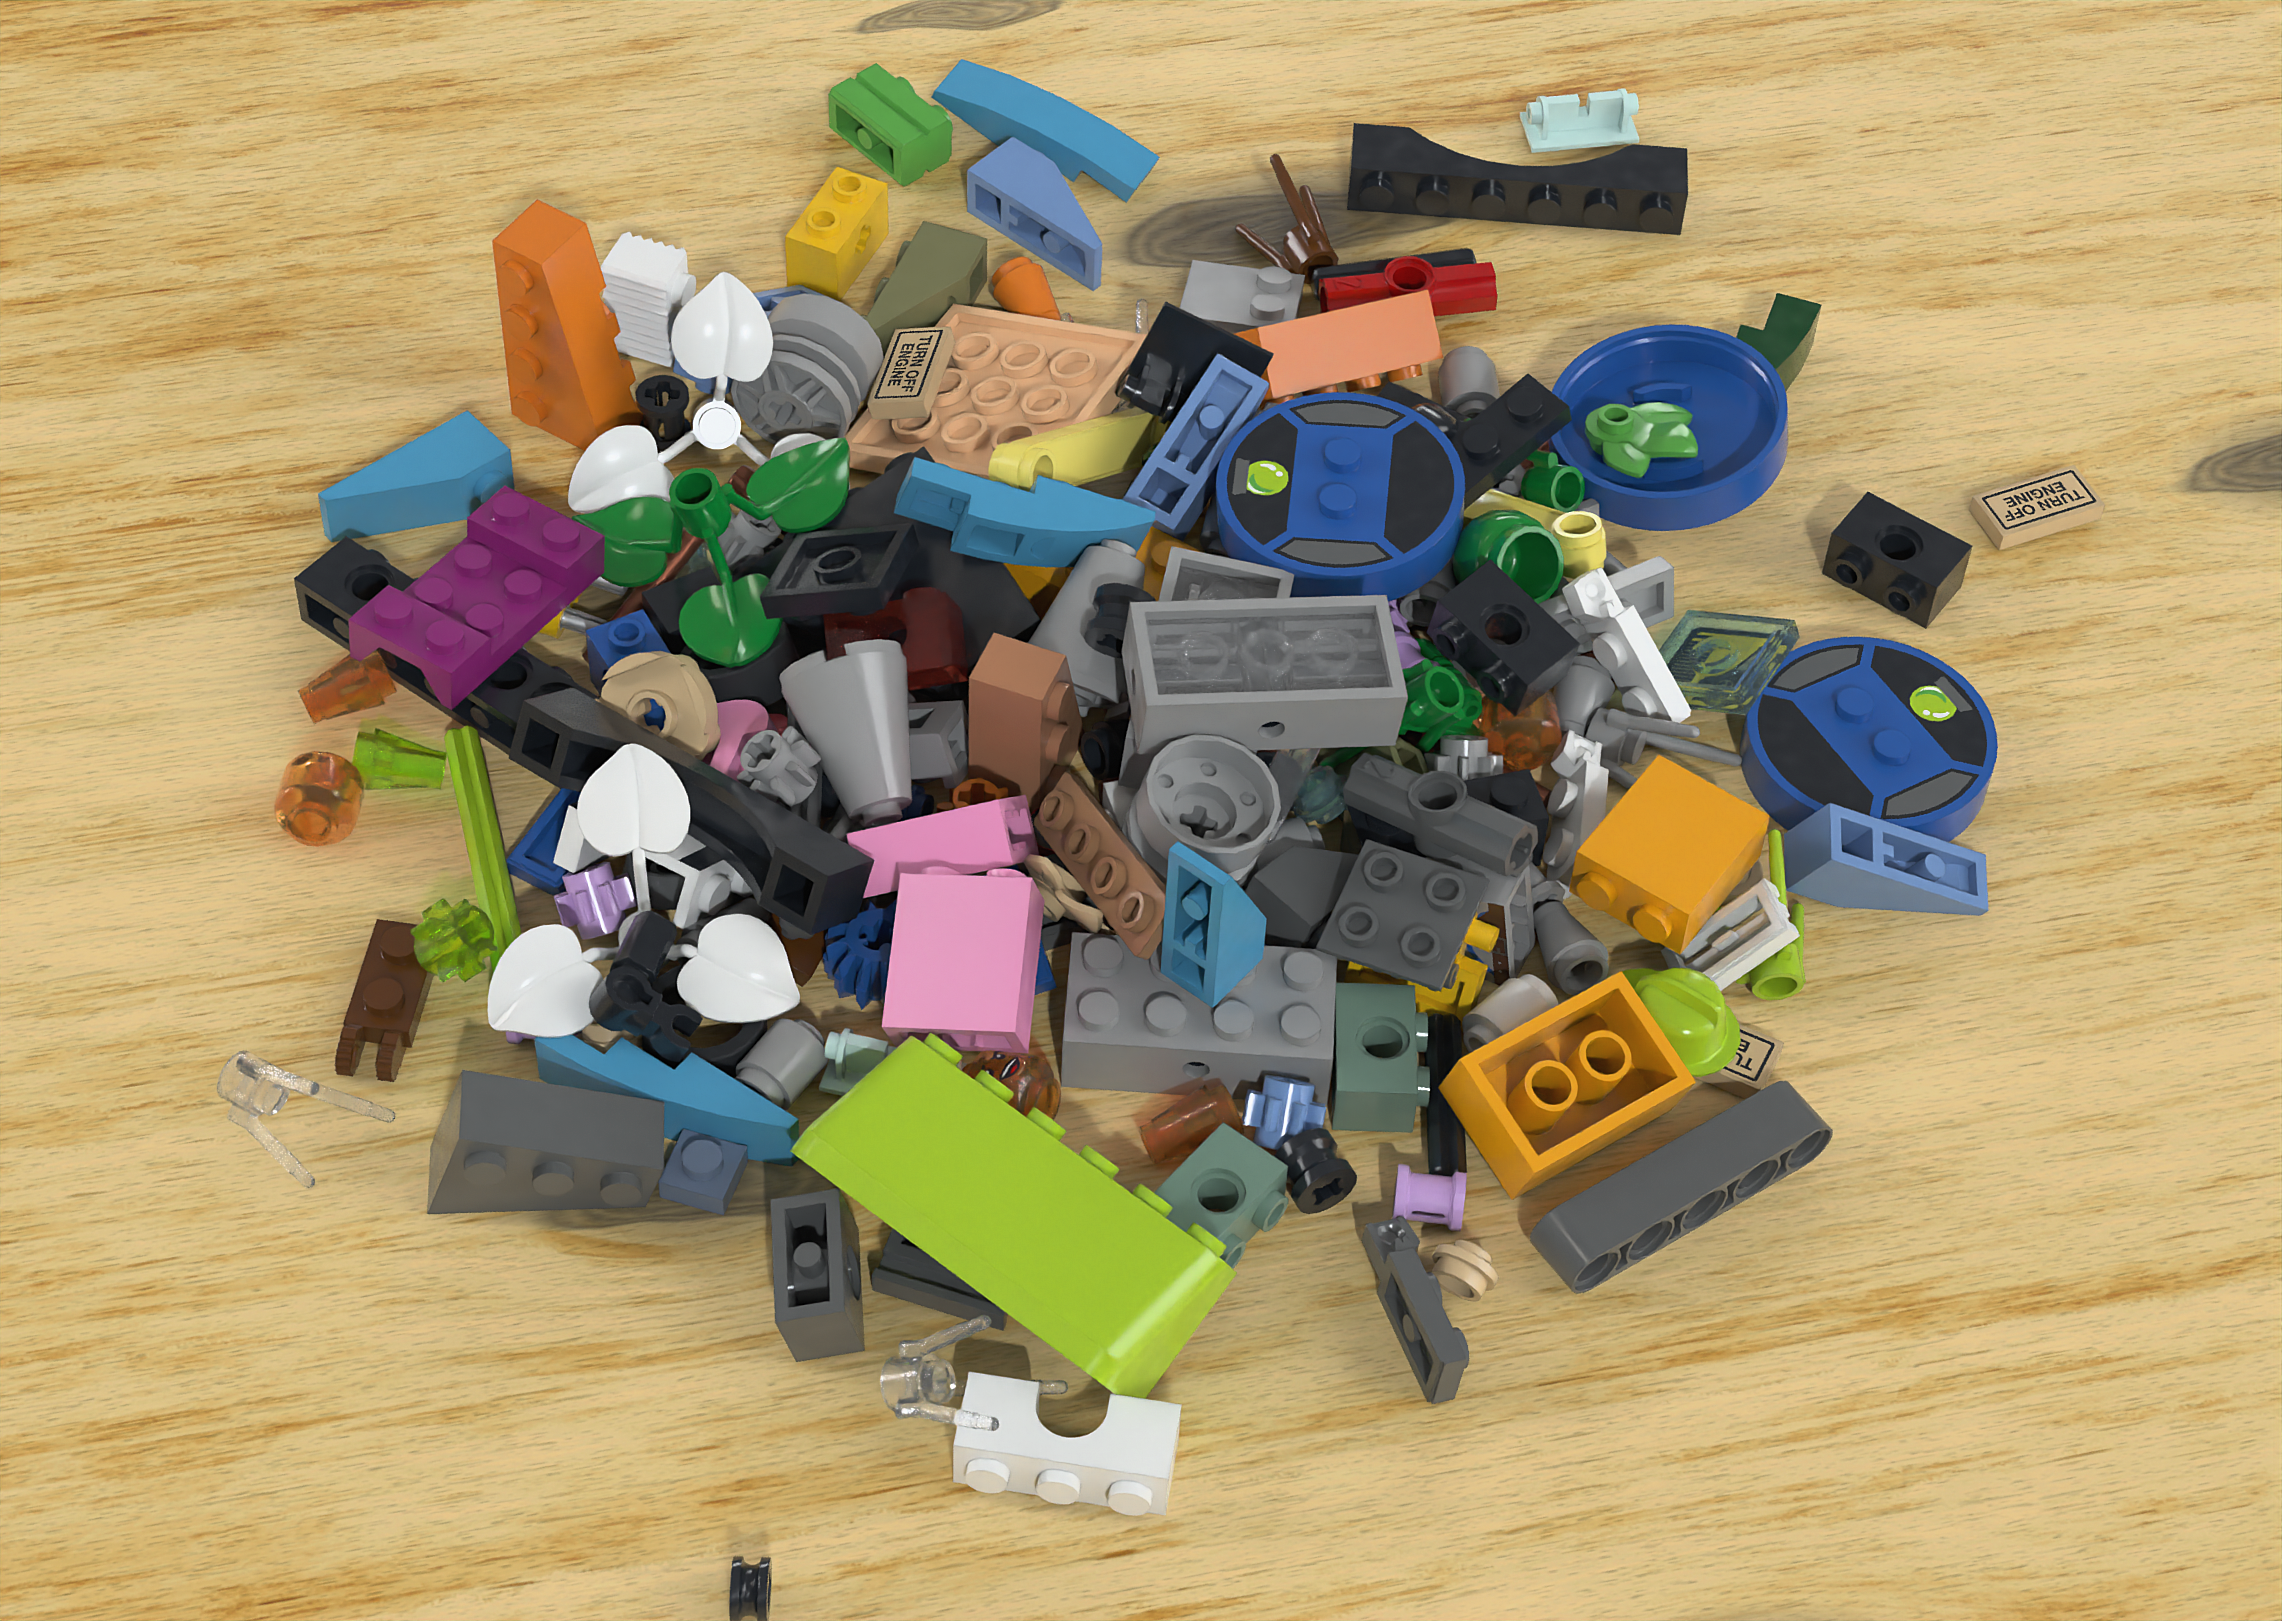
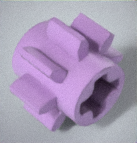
(595, 900)

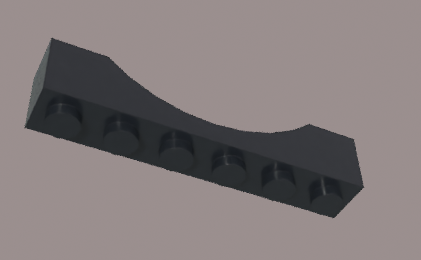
(1623, 191)
(780, 856)

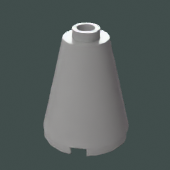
(1095, 676)
(859, 724)

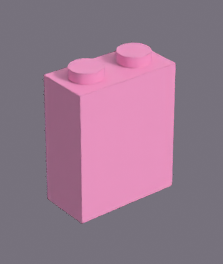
(959, 839)
(964, 959)

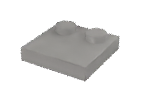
(1242, 296)

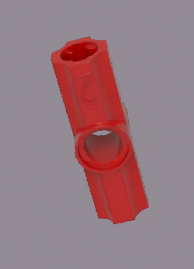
(1450, 288)

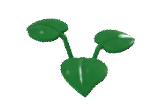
(726, 621)

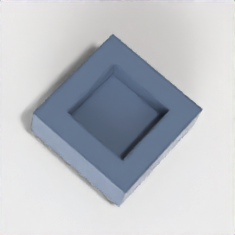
(703, 1172)

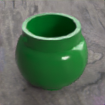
(1516, 546)

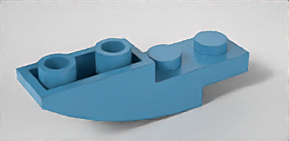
(1017, 526)

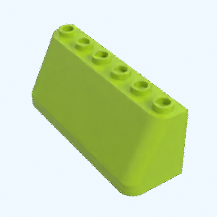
(1020, 1213)

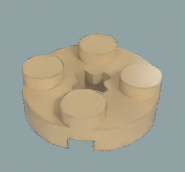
(676, 686)

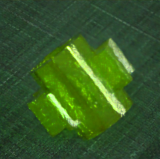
(454, 940)

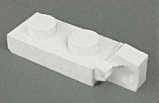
(1625, 649)
(1575, 804)

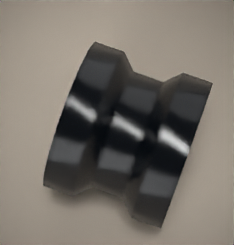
(1107, 629)
(1315, 1170)

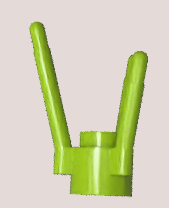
(1783, 972)

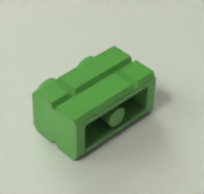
(891, 124)

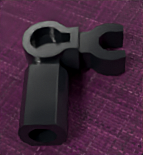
(626, 995)

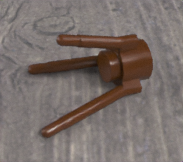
(1305, 244)

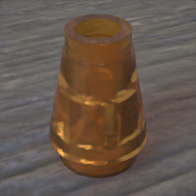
(348, 688)
(1189, 1123)

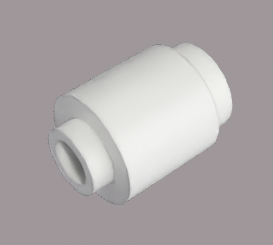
(1506, 1009)

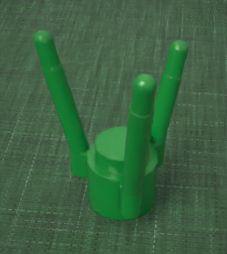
(1552, 483)
(1432, 702)

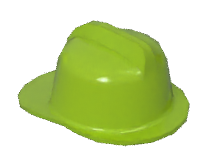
(1690, 1016)

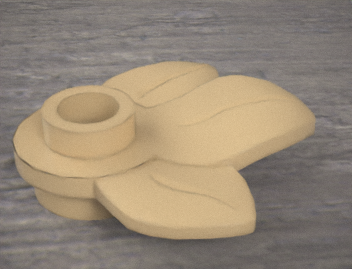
(1064, 895)

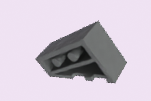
(543, 1148)

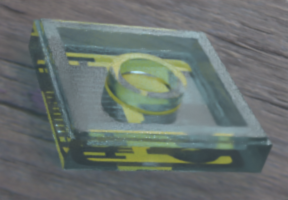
(1726, 658)

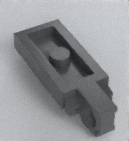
(1415, 1309)

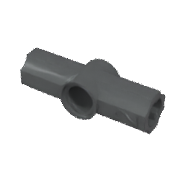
(1440, 815)

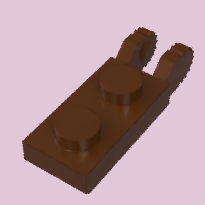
(384, 1002)

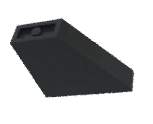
(980, 587)

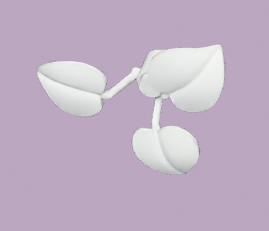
(713, 335)
(732, 975)

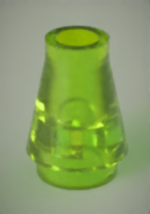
(396, 762)

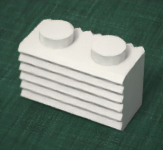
(646, 293)

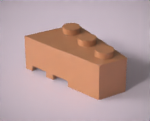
(1022, 718)

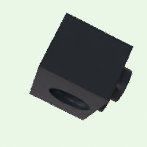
(1896, 559)
(1495, 607)

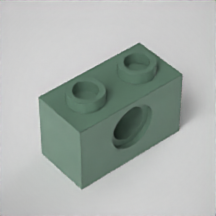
(1372, 1090)
(1229, 1176)

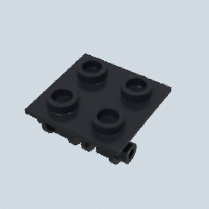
(1176, 358)

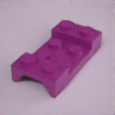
(483, 595)

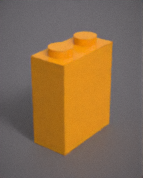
(1668, 854)

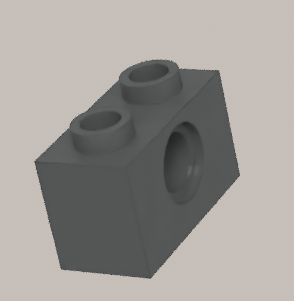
(817, 1275)

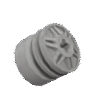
(817, 370)
(1209, 799)

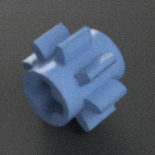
(1282, 1110)

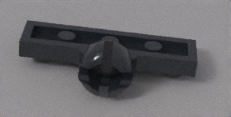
(1501, 433)

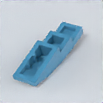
(1065, 133)
(694, 1094)

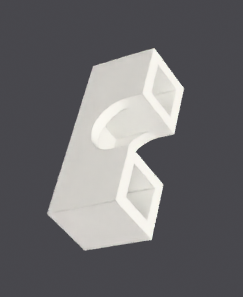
(1116, 1466)

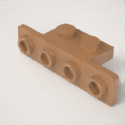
(1104, 864)

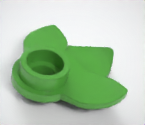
(1638, 433)

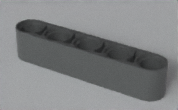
(1680, 1186)

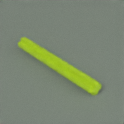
(482, 836)

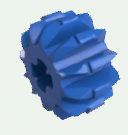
(860, 954)

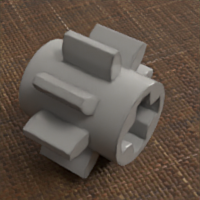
(748, 539)
(1465, 757)
(779, 766)

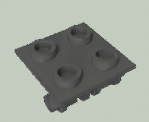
(1403, 916)

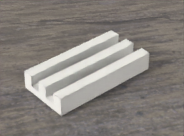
(1746, 948)

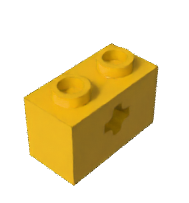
(837, 233)

